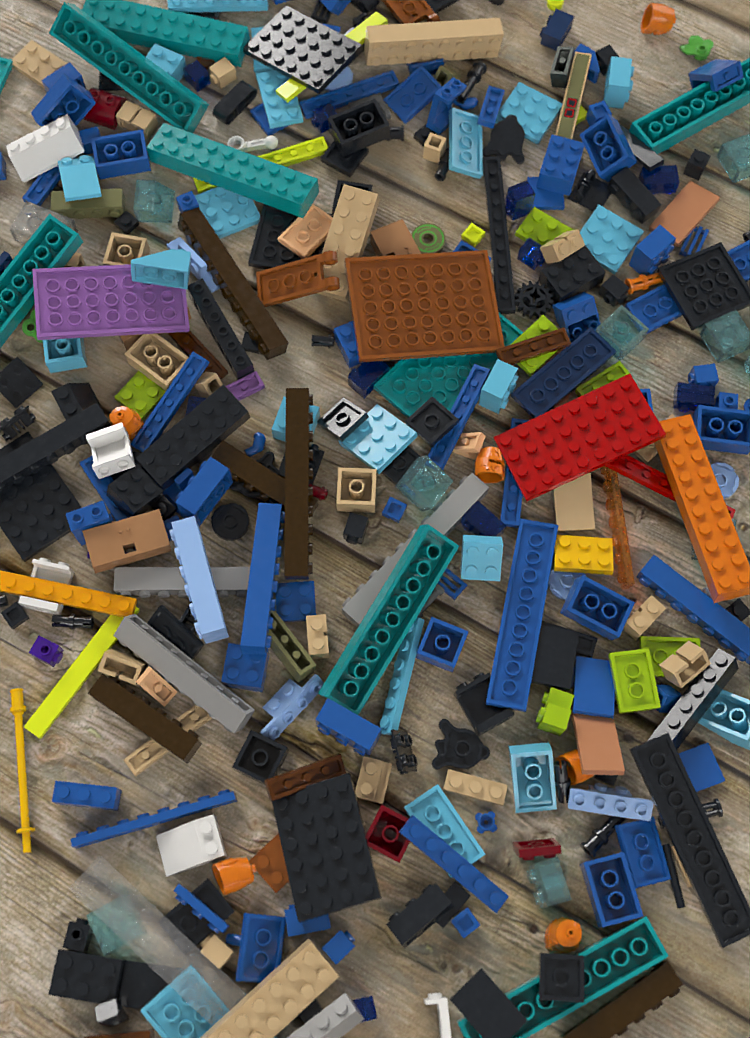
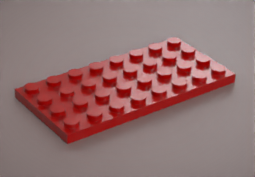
(579, 437)

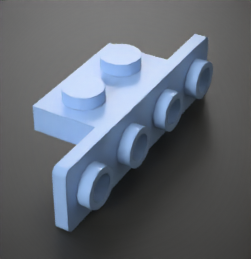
(198, 266)
(288, 704)
(610, 801)

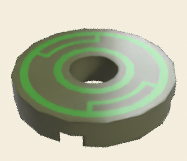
(429, 231)

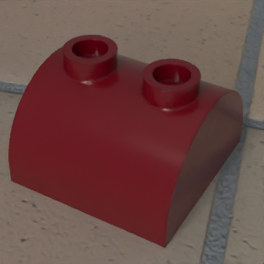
(105, 109)
(385, 834)

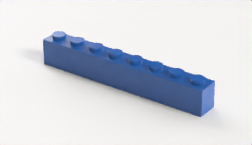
(262, 579)
(697, 607)

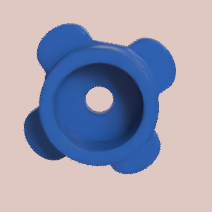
(491, 826)

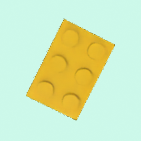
(583, 554)

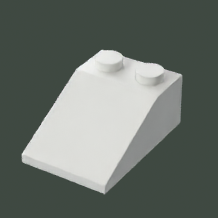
(191, 845)

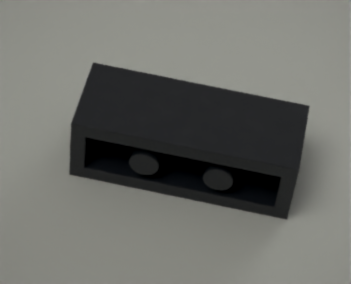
(634, 195)
(419, 914)

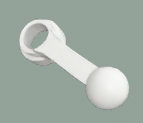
(269, 142)

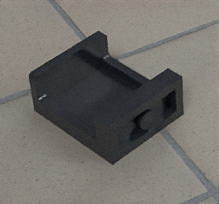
(473, 703)

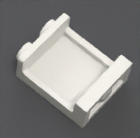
(111, 450)
(48, 571)
(443, 1013)

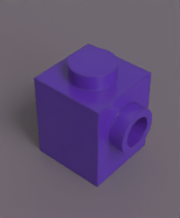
(46, 651)

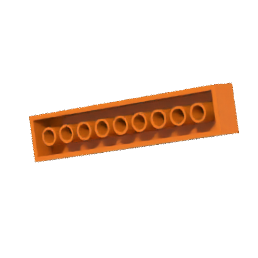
(703, 510)

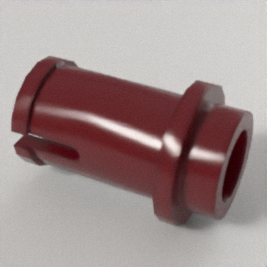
(319, 492)

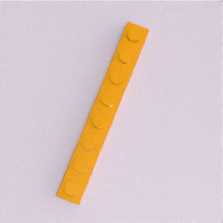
(67, 594)

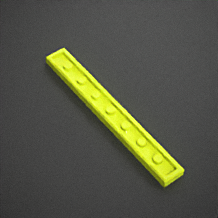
(291, 88)
(284, 157)
(74, 677)

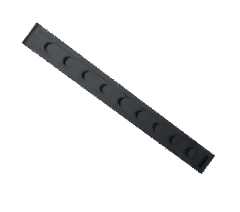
(498, 235)

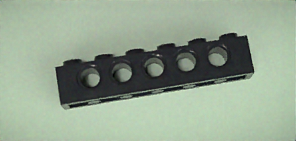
(220, 329)

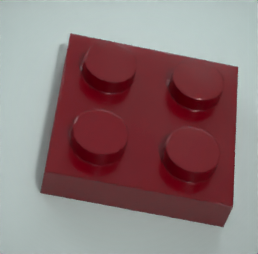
(541, 847)

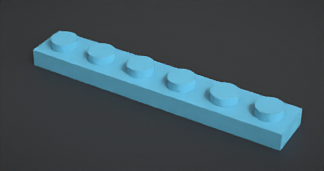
(187, 6)
(401, 678)

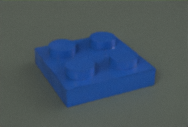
(295, 601)

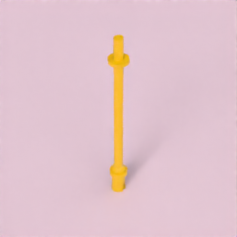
(17, 709)

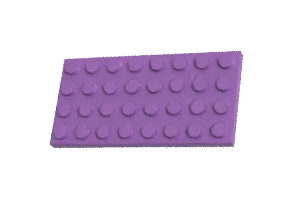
(104, 303)

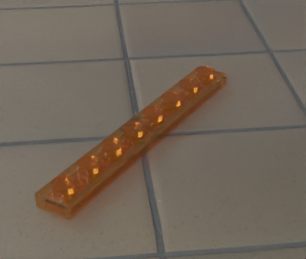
(617, 523)

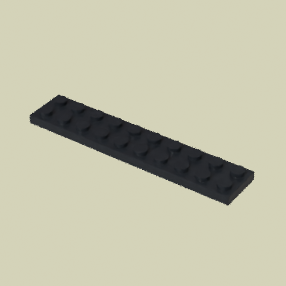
(693, 838)

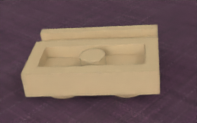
(373, 780)

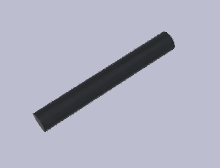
(674, 876)

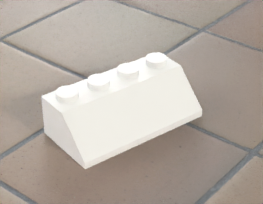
(45, 147)

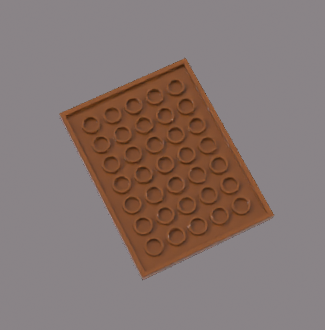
(423, 305)

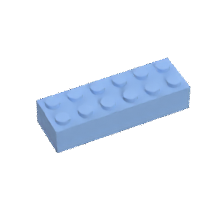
(199, 580)

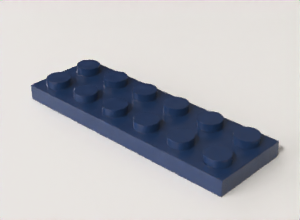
(563, 373)

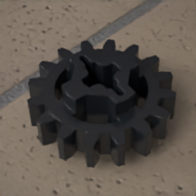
(542, 303)

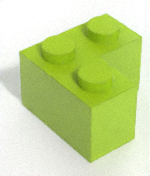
(556, 711)

